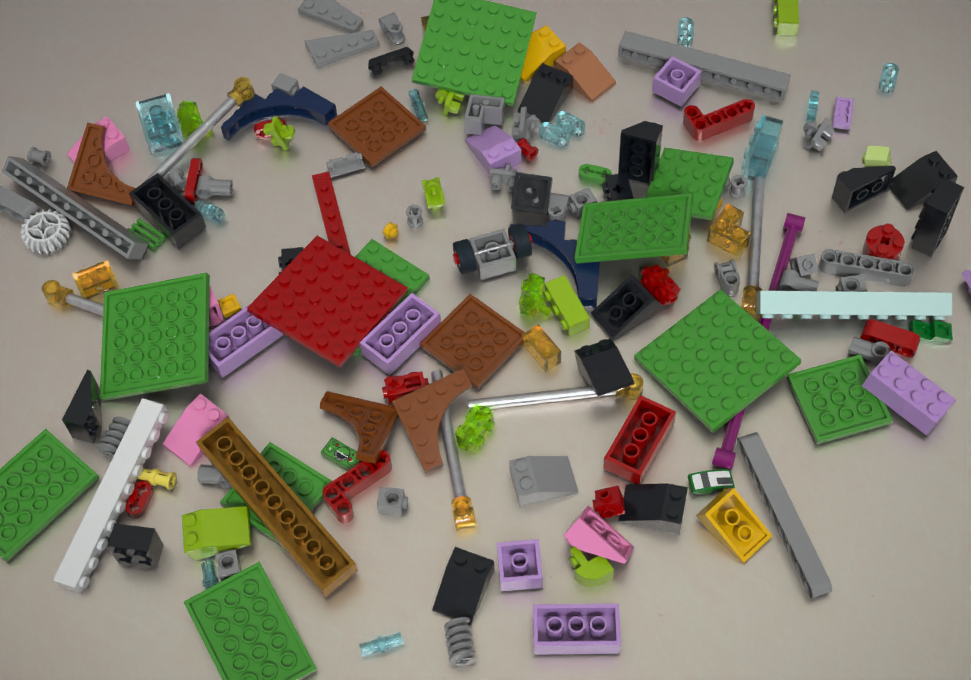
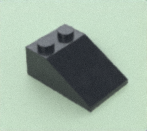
(547, 92)
(919, 178)
(861, 185)
(626, 307)
(603, 367)
(84, 414)
(654, 506)
(463, 585)

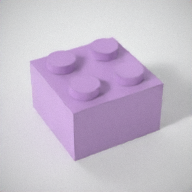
(676, 81)
(519, 565)

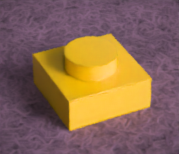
(229, 305)

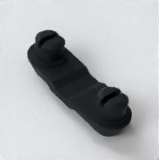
(401, 54)

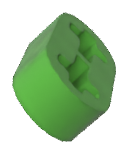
(594, 174)

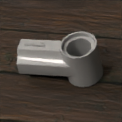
(209, 186)
(793, 282)
(869, 350)
(210, 475)

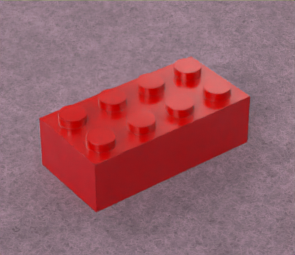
(639, 440)

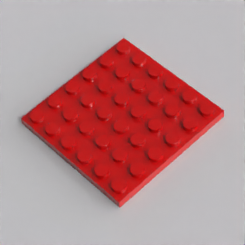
(327, 300)

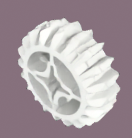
(45, 231)

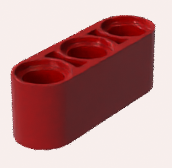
(898, 339)

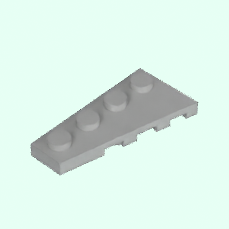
(332, 14)
(338, 47)

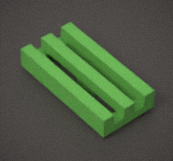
(158, 242)

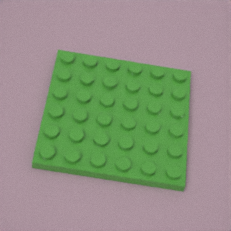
(474, 48)
(155, 337)
(717, 360)

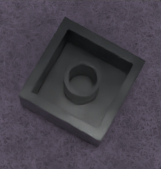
(531, 193)
(135, 545)

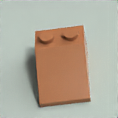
(588, 73)

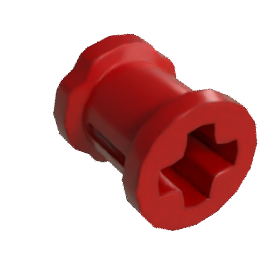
(527, 150)

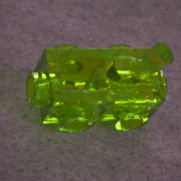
(189, 118)
(532, 296)
(470, 433)

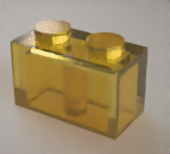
(95, 280)
(541, 348)

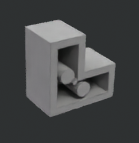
(483, 111)

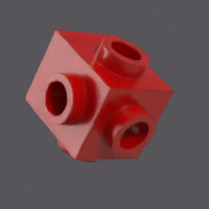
(609, 502)

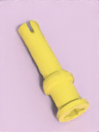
(157, 477)

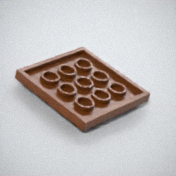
(376, 126)
(473, 340)

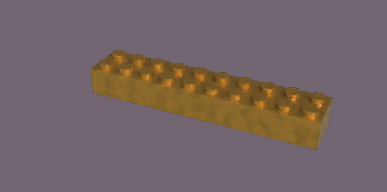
(277, 507)

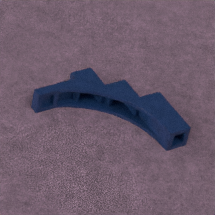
(303, 104)
(584, 274)

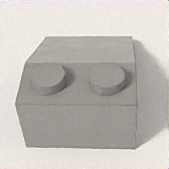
(541, 478)

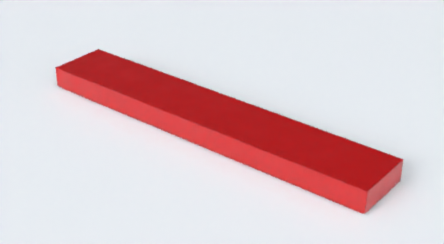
(330, 211)

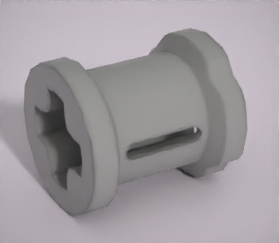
(42, 157)
(177, 179)
(738, 186)
(416, 214)

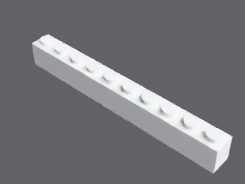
(111, 496)

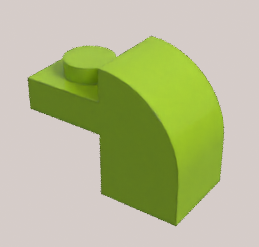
(592, 572)

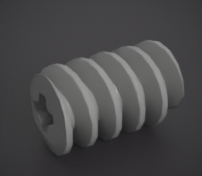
(113, 437)
(458, 642)

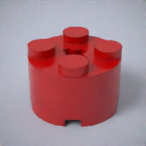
(884, 242)

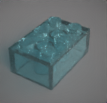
(159, 123)
(763, 147)

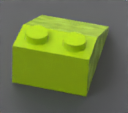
(215, 530)

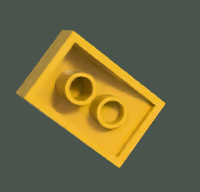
(543, 48)
(734, 524)

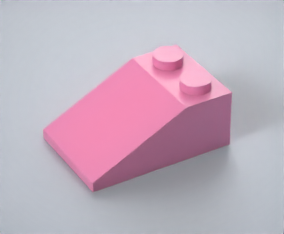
(114, 142)
(193, 424)
(597, 537)

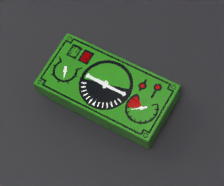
(340, 454)

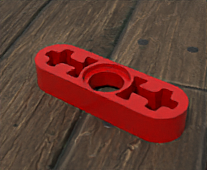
(194, 173)

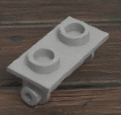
(349, 164)

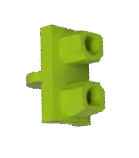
(450, 105)
(280, 133)
(433, 194)

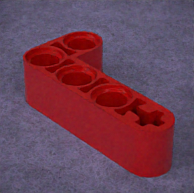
(718, 121)
(360, 483)

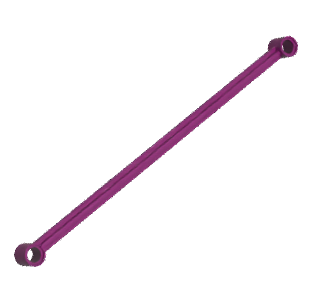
(724, 456)

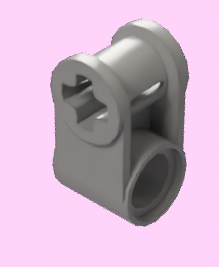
(392, 28)
(557, 207)
(728, 277)

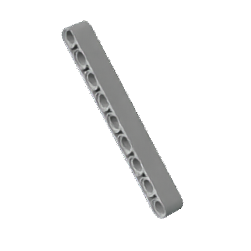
(784, 515)

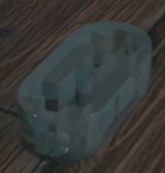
(685, 32)
(889, 78)
(812, 105)
(570, 122)
(554, 134)
(210, 211)

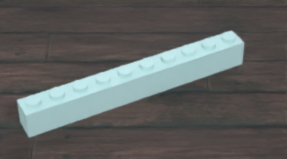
(853, 304)

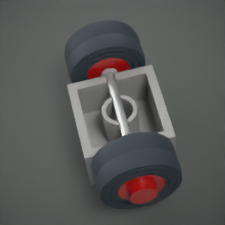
(493, 252)

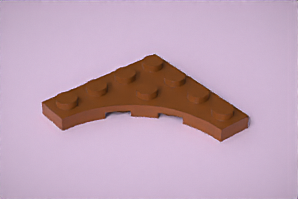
(92, 173)
(423, 412)
(369, 419)

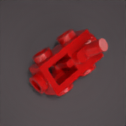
(660, 284)
(402, 385)

